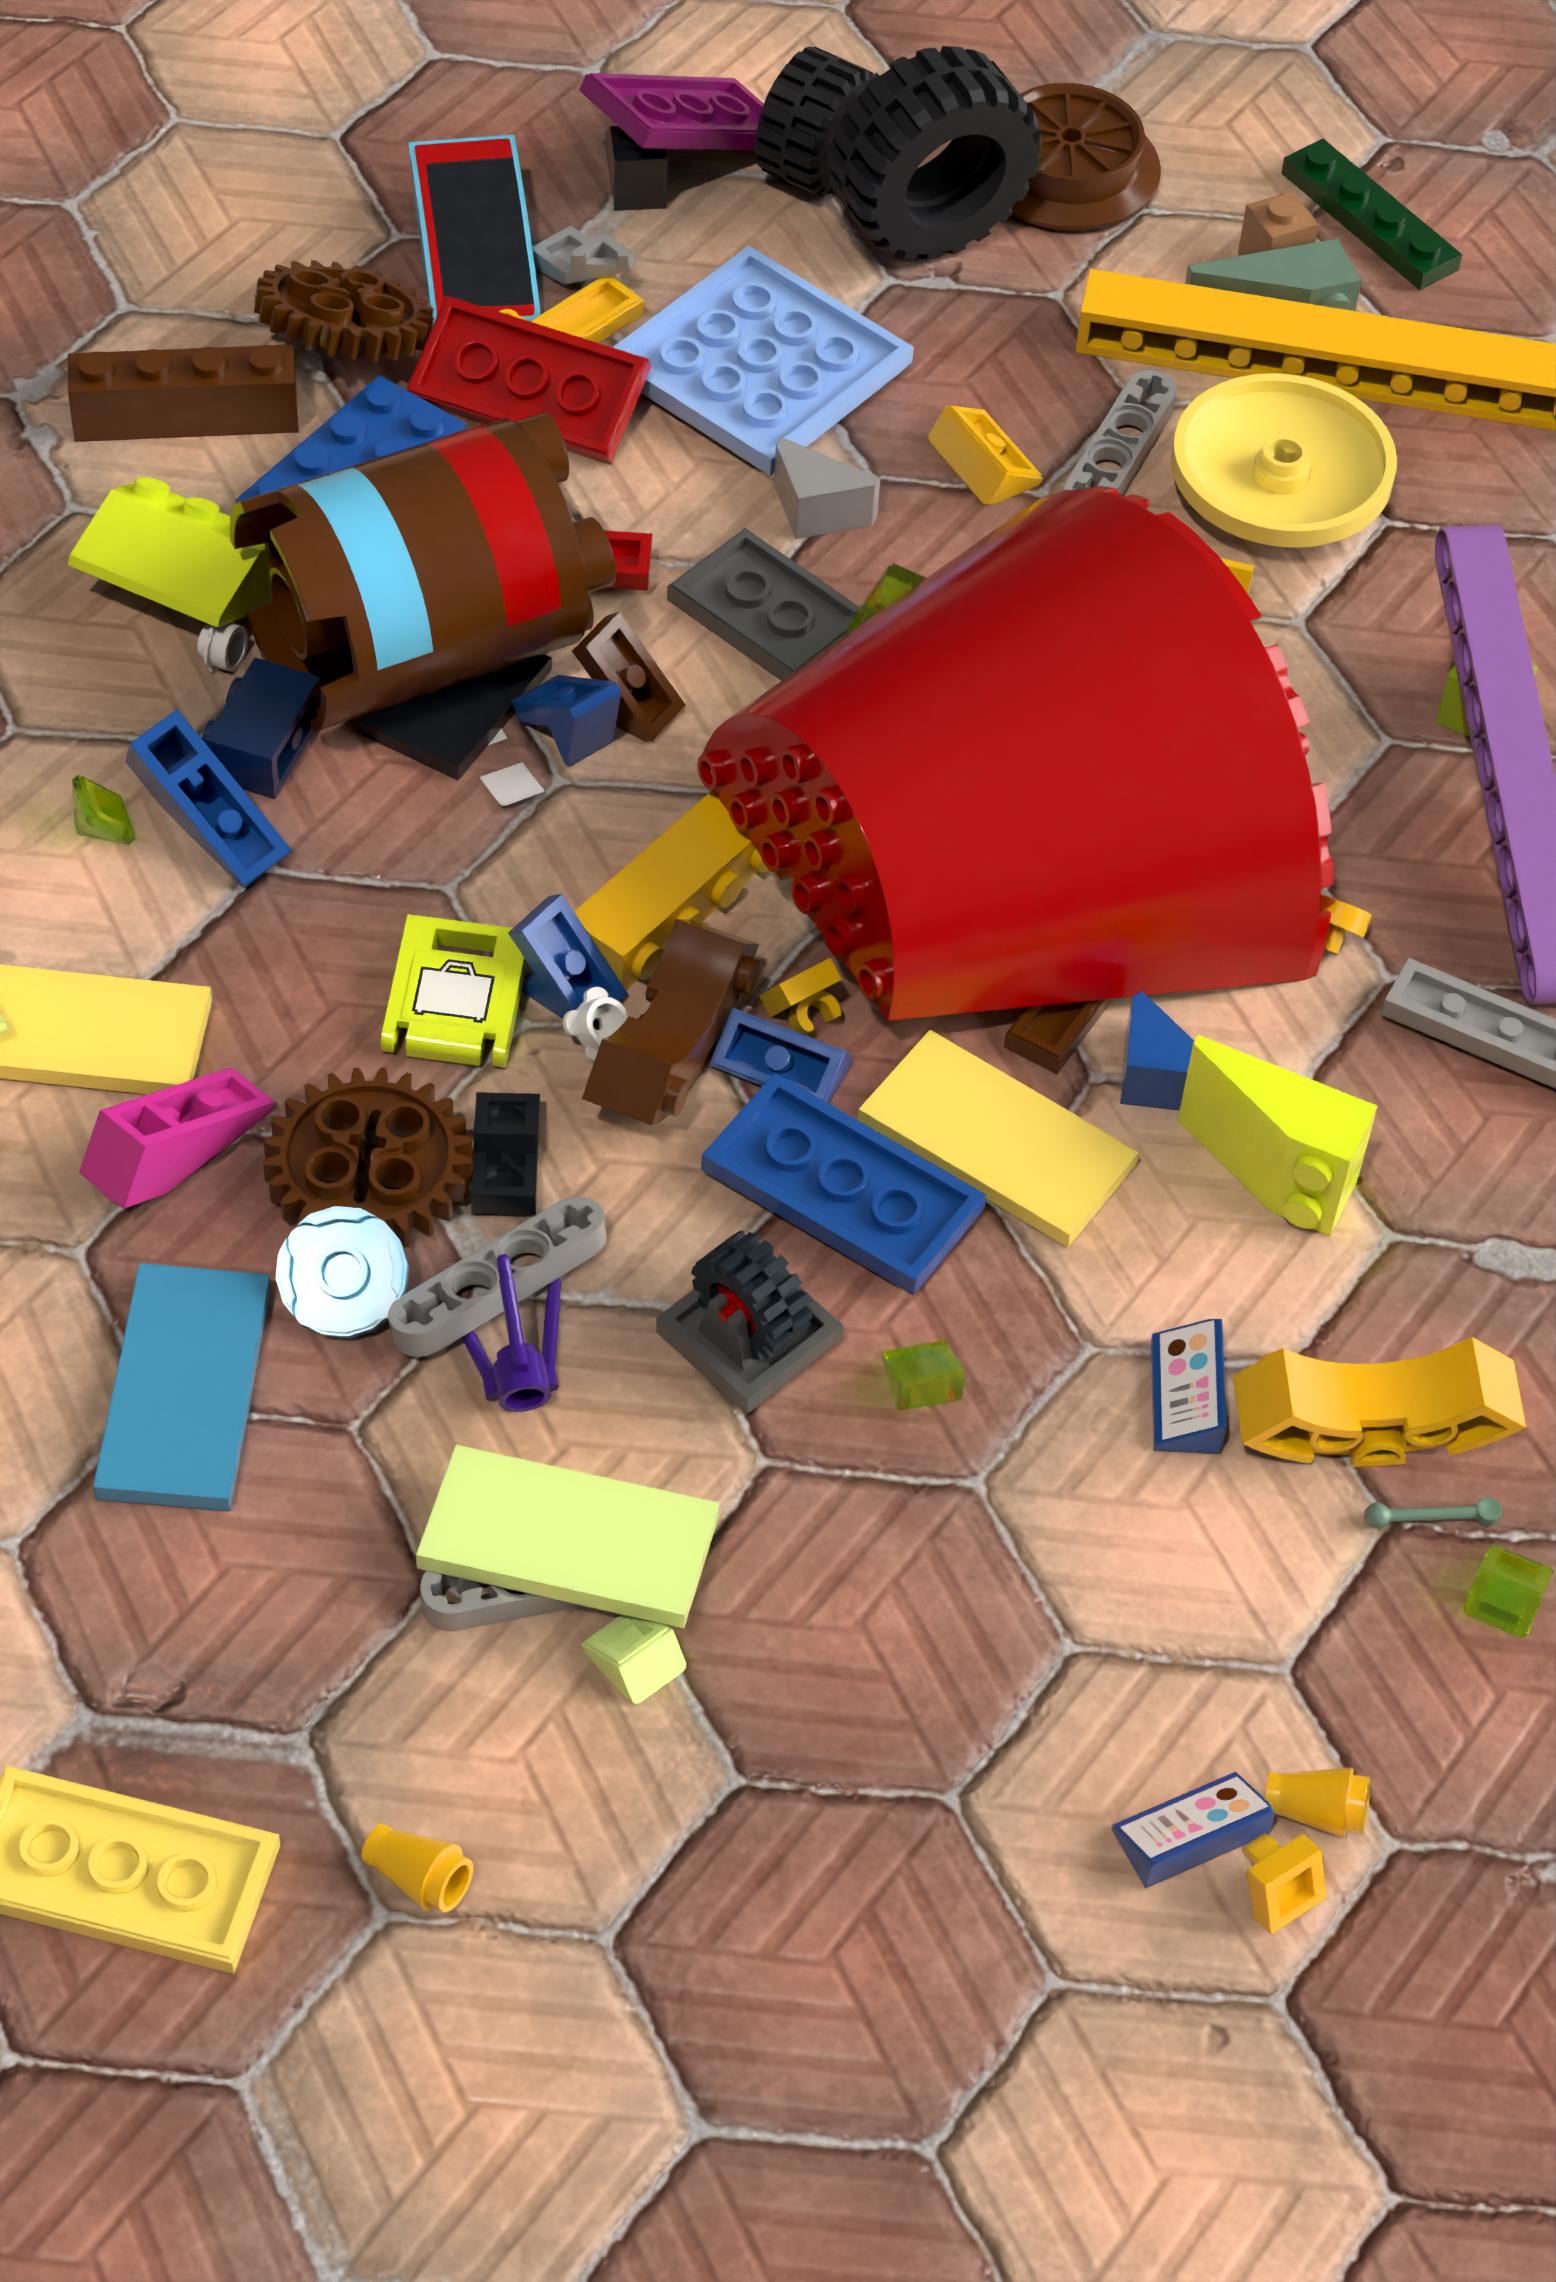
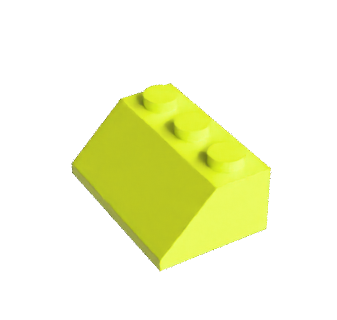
(173, 553)

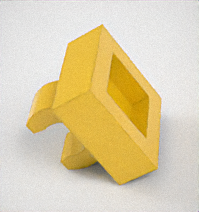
(803, 991)
(1283, 1879)

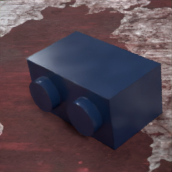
(264, 725)

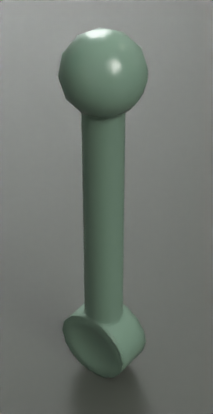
(1486, 1513)

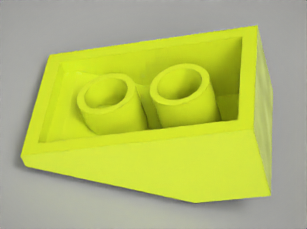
(1277, 1132)

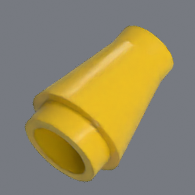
(1321, 1799)
(422, 1867)

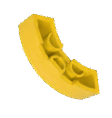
(1378, 1409)

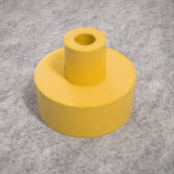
(1343, 920)

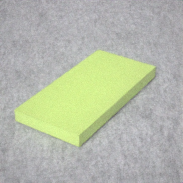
(568, 1536)

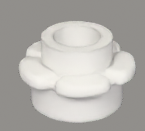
(223, 646)

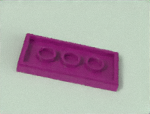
(677, 110)

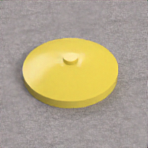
(1283, 460)

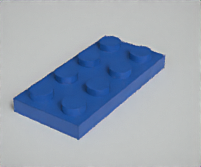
(369, 426)
(843, 1183)

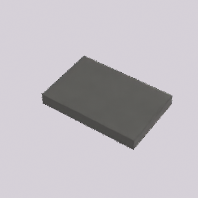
(763, 604)

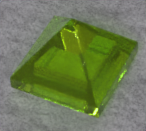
(100, 812)

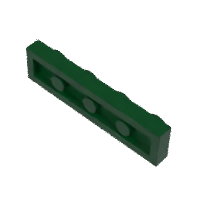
(1371, 214)

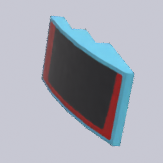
(474, 224)

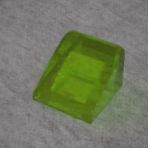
(924, 1375)
(1508, 1590)

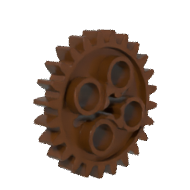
(343, 310)
(426, 1166)

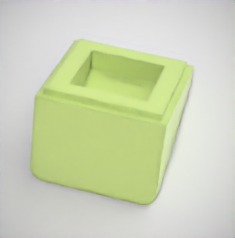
(636, 1655)

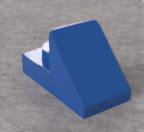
(576, 711)
(561, 958)

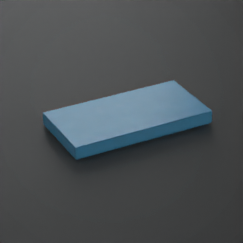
(183, 1387)

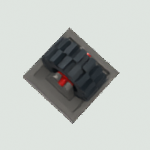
(748, 1321)

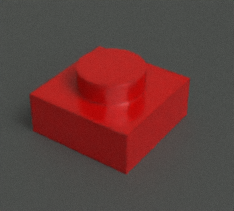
(632, 559)

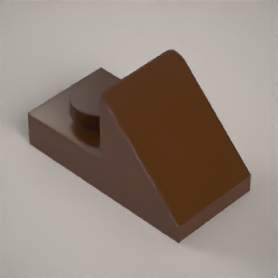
(619, 656)

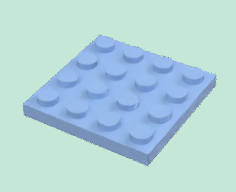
(763, 357)

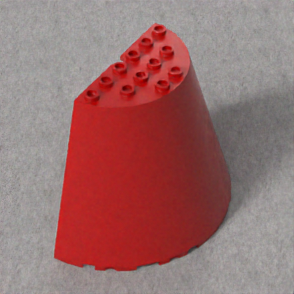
(1044, 776)

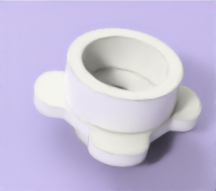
(597, 1006)

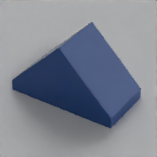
(1154, 1057)

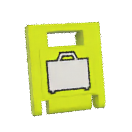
(454, 997)

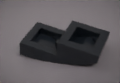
(505, 1153)

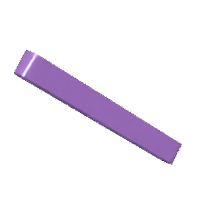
(1506, 740)

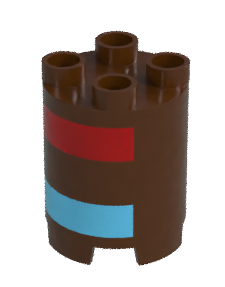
(425, 566)

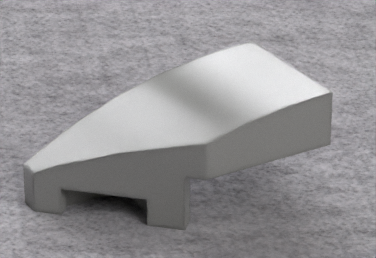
(576, 258)

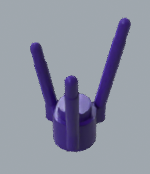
(520, 1375)

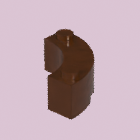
(659, 1056)

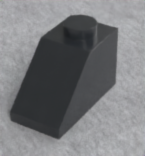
(635, 172)

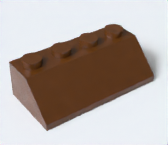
(183, 392)

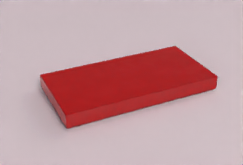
(511, 368)

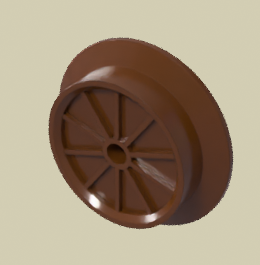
(1091, 160)

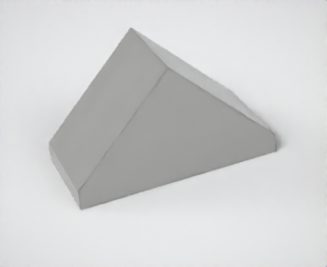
(822, 492)

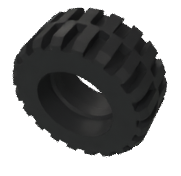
(903, 120)

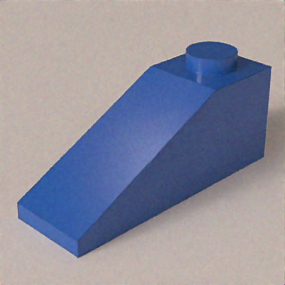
(205, 799)

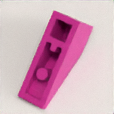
(166, 1136)

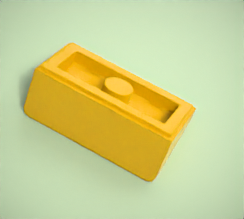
(982, 454)

